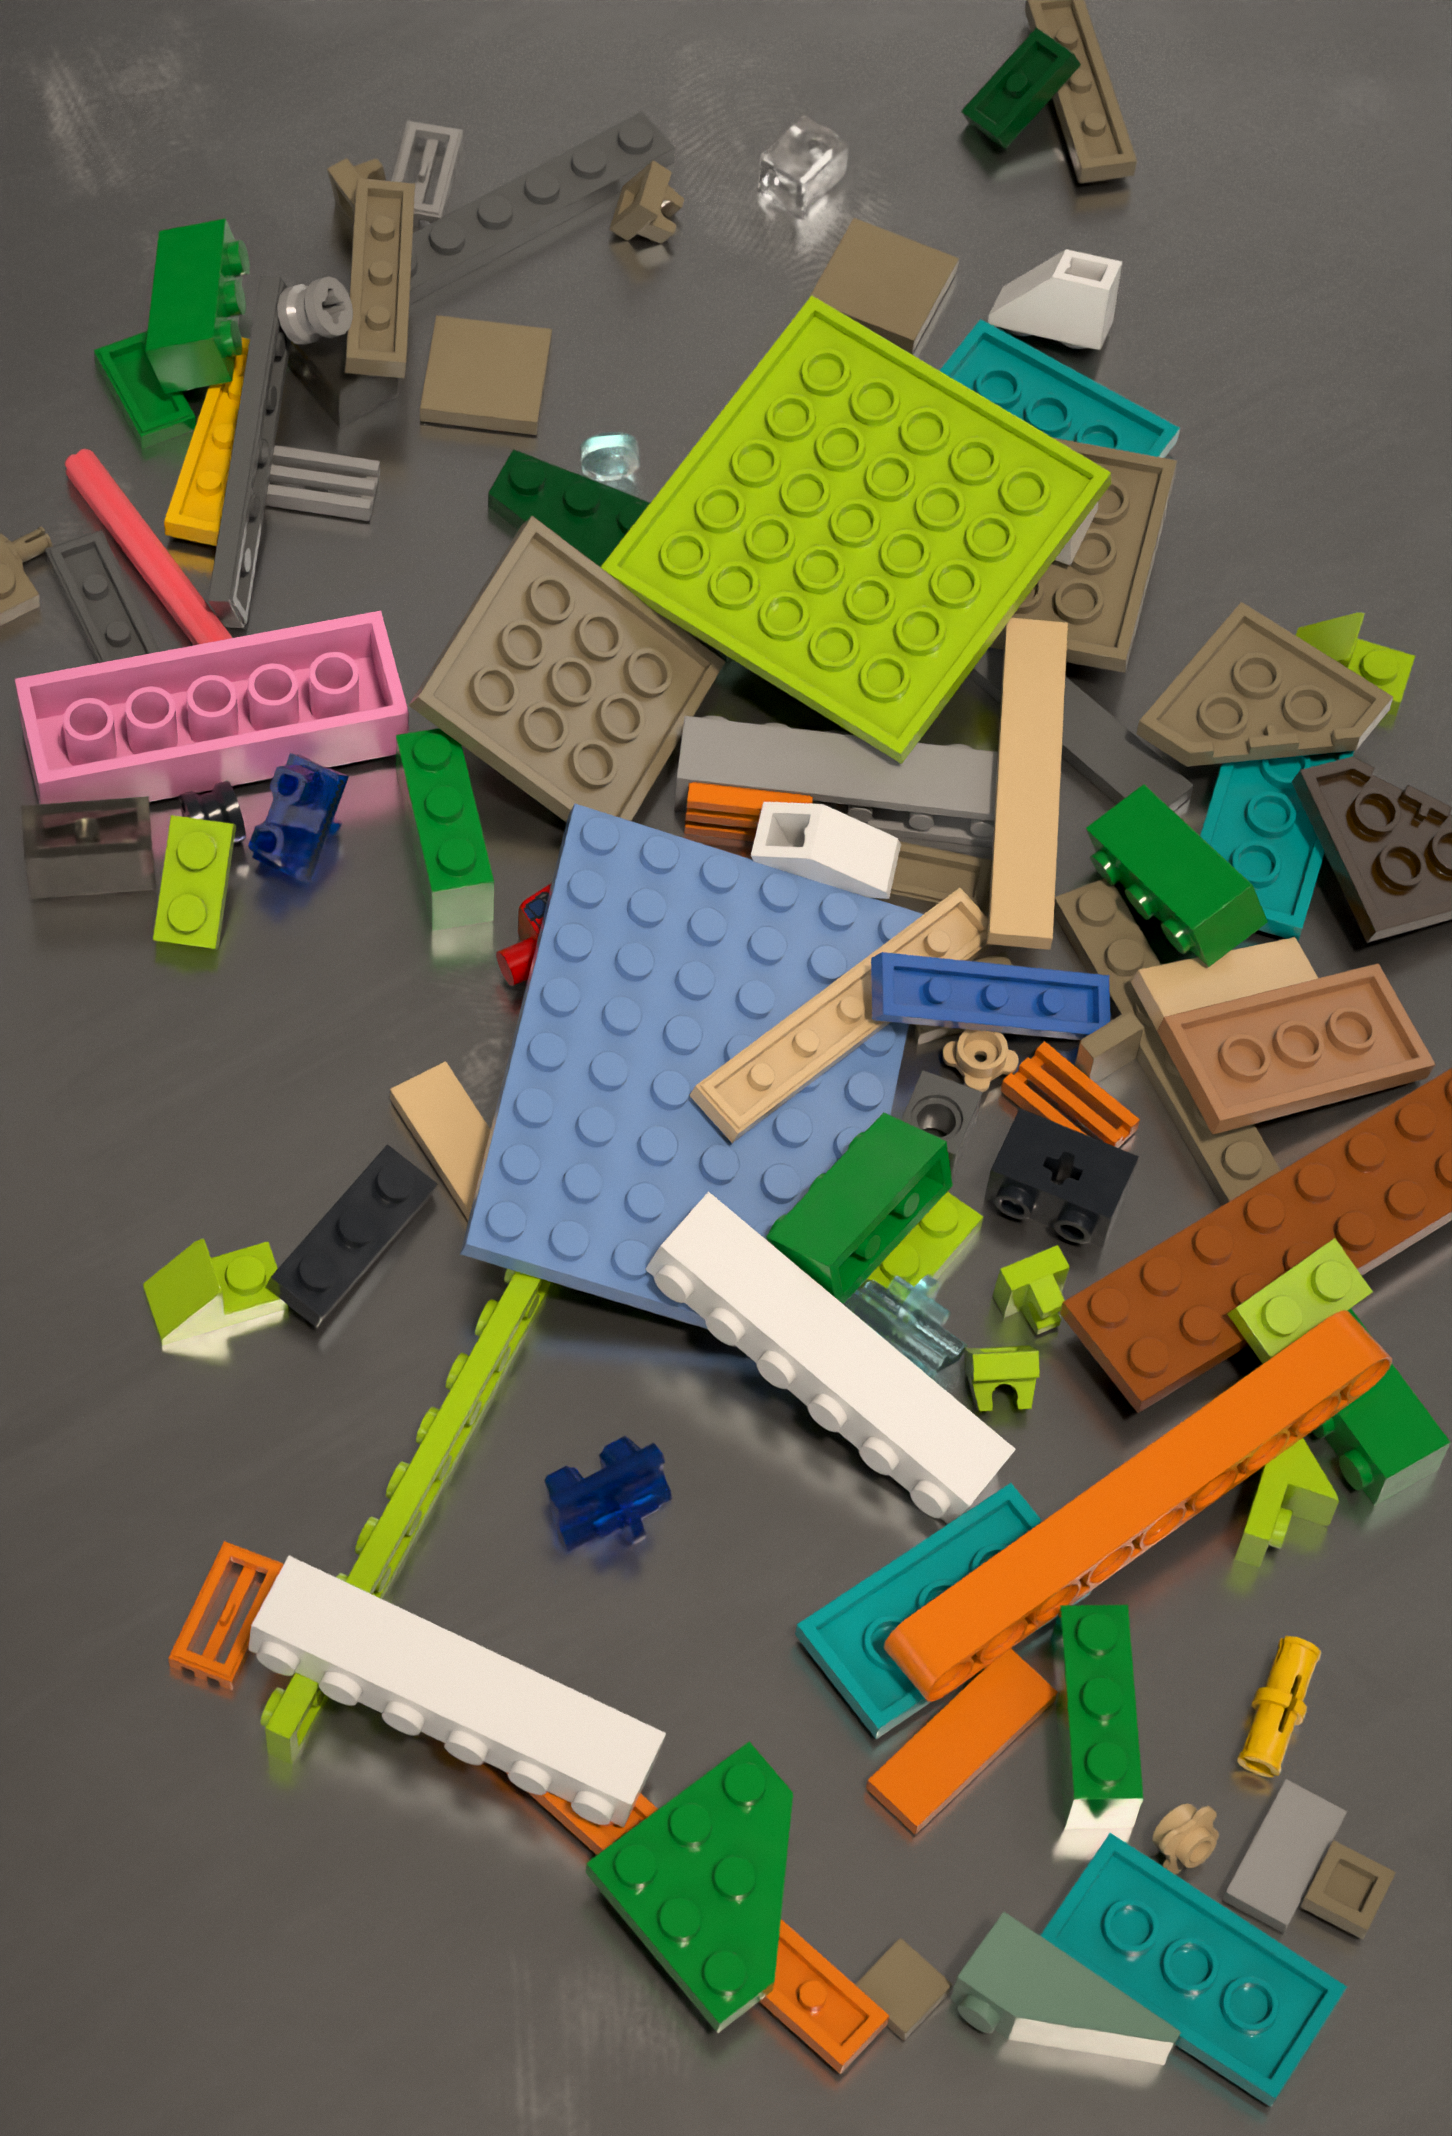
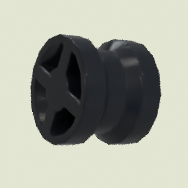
(217, 805)

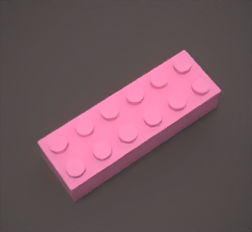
(213, 712)

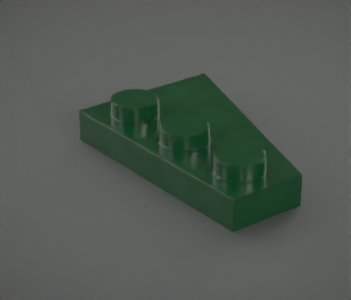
(571, 505)

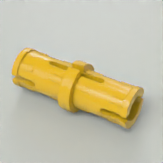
(1279, 1706)

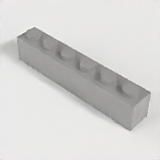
(930, 796)

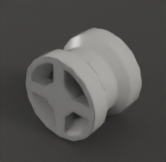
(315, 310)

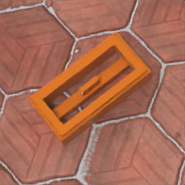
(730, 810)
(1112, 1127)
(207, 1664)

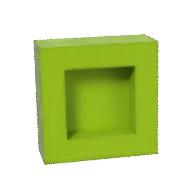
(1034, 1288)
(1002, 1365)

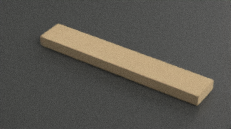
(1028, 784)
(829, 1023)

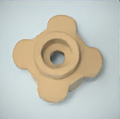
(989, 1044)
(1186, 1836)

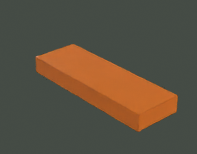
(961, 1740)

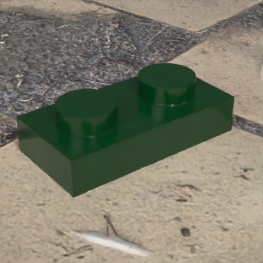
(1021, 88)

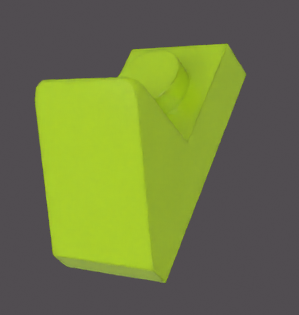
(1375, 663)
(209, 1293)
(1287, 1487)

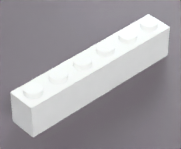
(828, 1360)
(454, 1692)

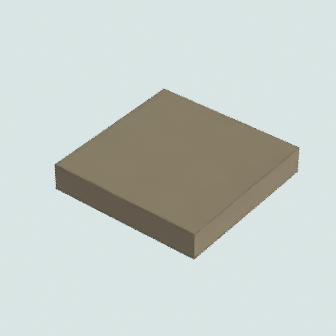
(886, 282)
(486, 375)

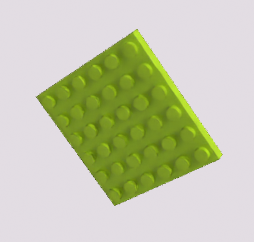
(857, 527)

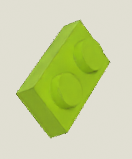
(194, 882)
(931, 1243)
(1299, 1300)

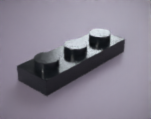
(351, 1235)

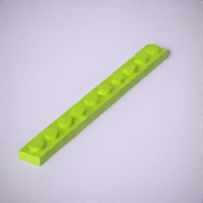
(417, 1485)

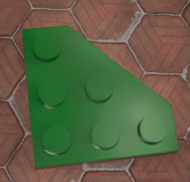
(708, 1883)

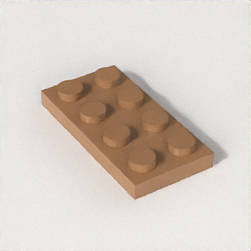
(1295, 1048)

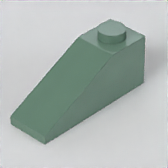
(1050, 1999)

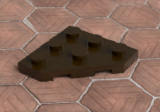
(1382, 844)

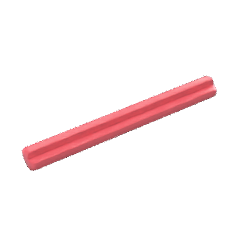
(144, 549)

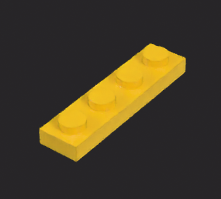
(202, 483)

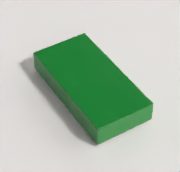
(139, 395)

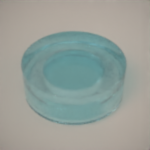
(609, 456)

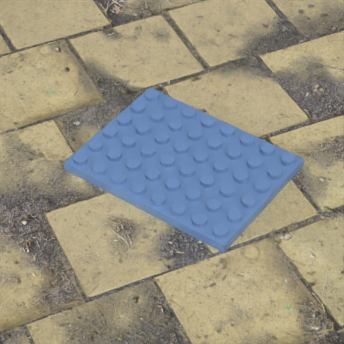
(638, 989)

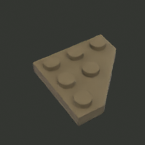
(1261, 697)

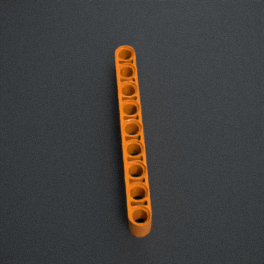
(1136, 1505)

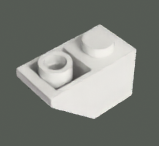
(1062, 300)
(826, 847)

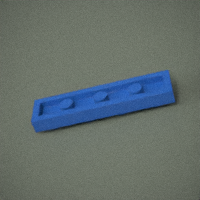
(988, 996)

